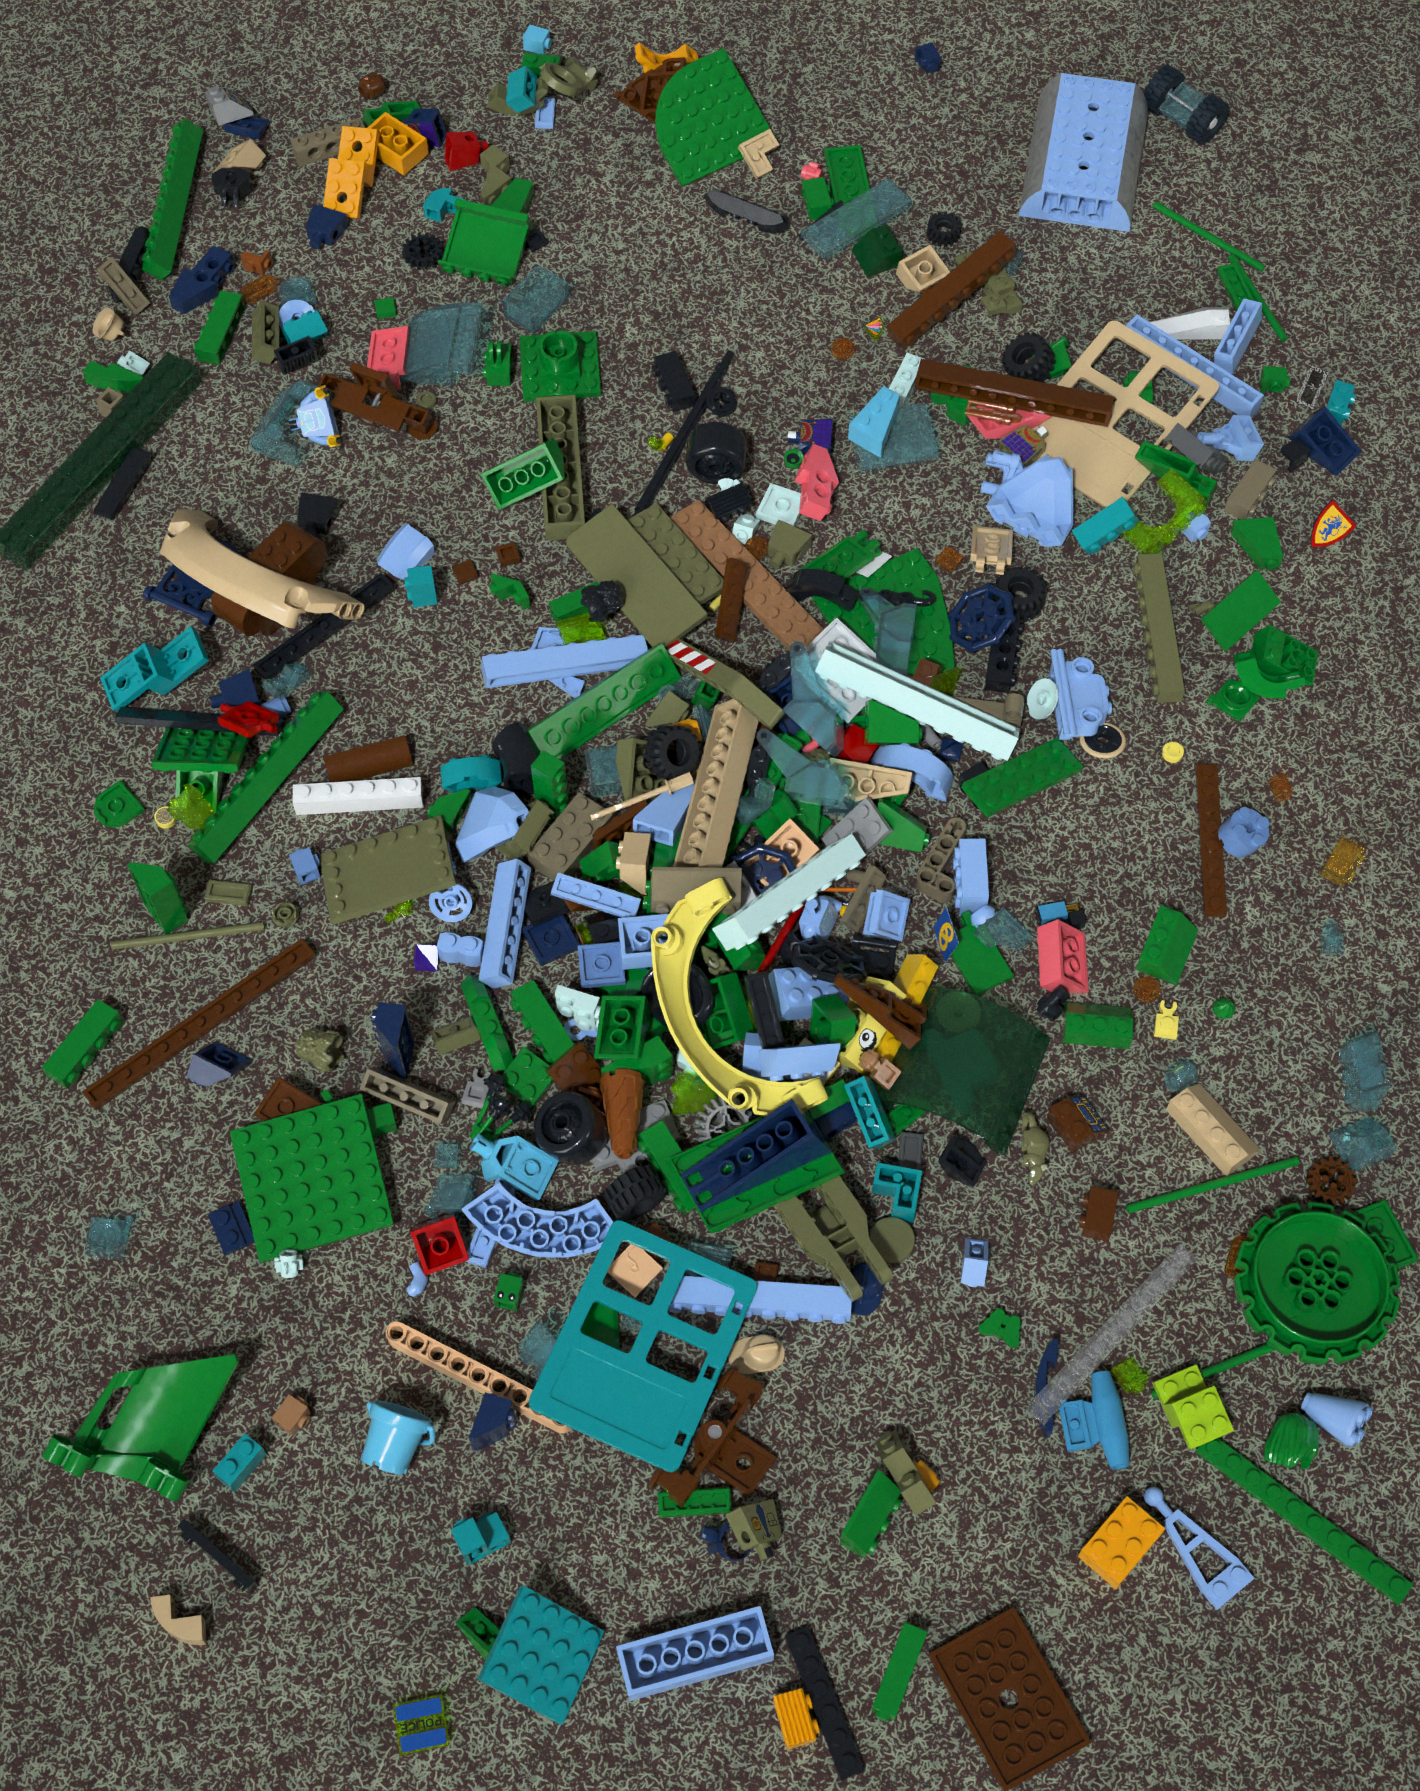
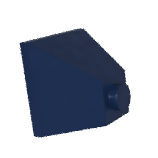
(215, 1064)

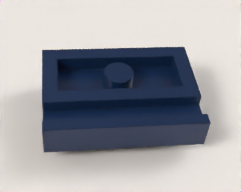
(249, 126)
(231, 1228)

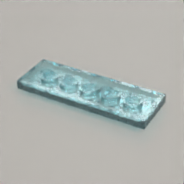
(856, 218)

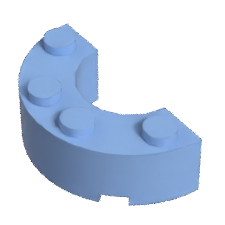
(927, 769)

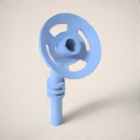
(451, 901)

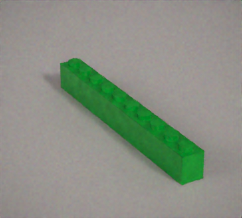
(172, 199)
(265, 776)

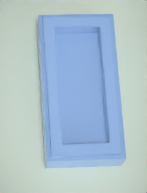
(545, 115)

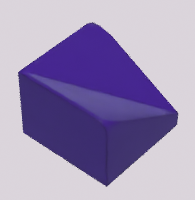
(426, 958)

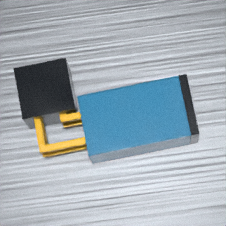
(1058, 910)

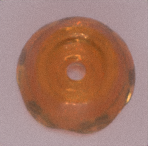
(838, 345)
(757, 542)
(1146, 983)

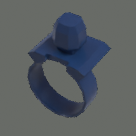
(713, 1537)

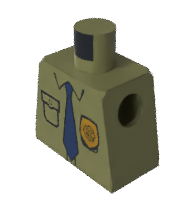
(756, 1527)

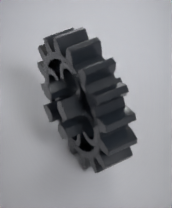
(412, 251)

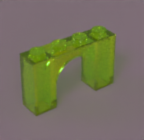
(1188, 506)

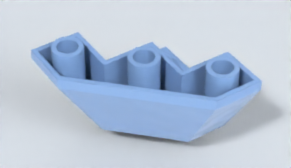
(489, 822)

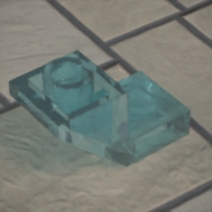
(289, 680)
(751, 807)

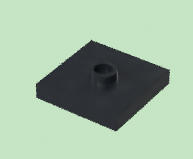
(543, 906)

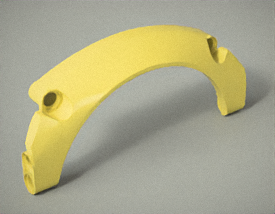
(672, 977)

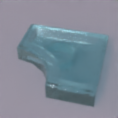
(1004, 930)

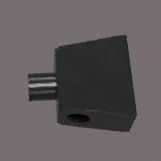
(317, 513)

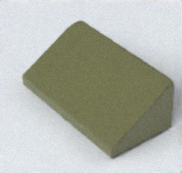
(455, 1035)

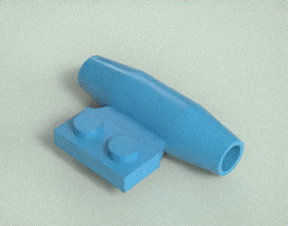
(1097, 1422)

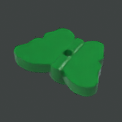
(993, 1324)

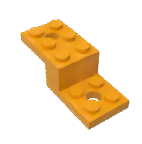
(351, 170)

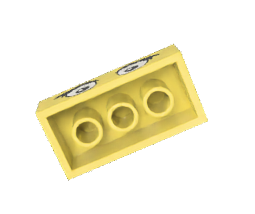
(868, 1030)

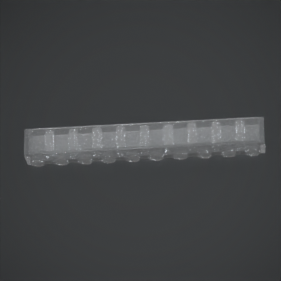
(1111, 1334)

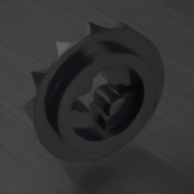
(726, 397)

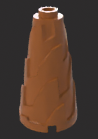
(622, 1107)

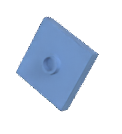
(600, 965)

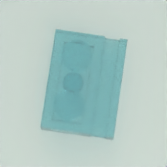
(703, 719)

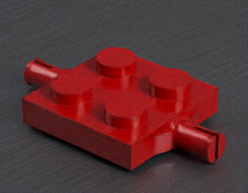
(248, 719)

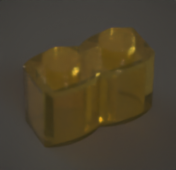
(1343, 862)

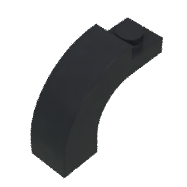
(821, 584)

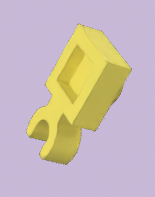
(1166, 1024)

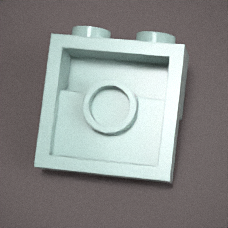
(580, 1005)

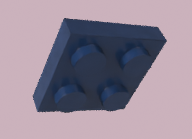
(550, 940)

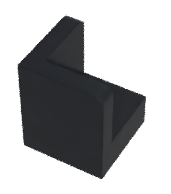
(1296, 453)

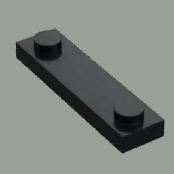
(241, 1579)

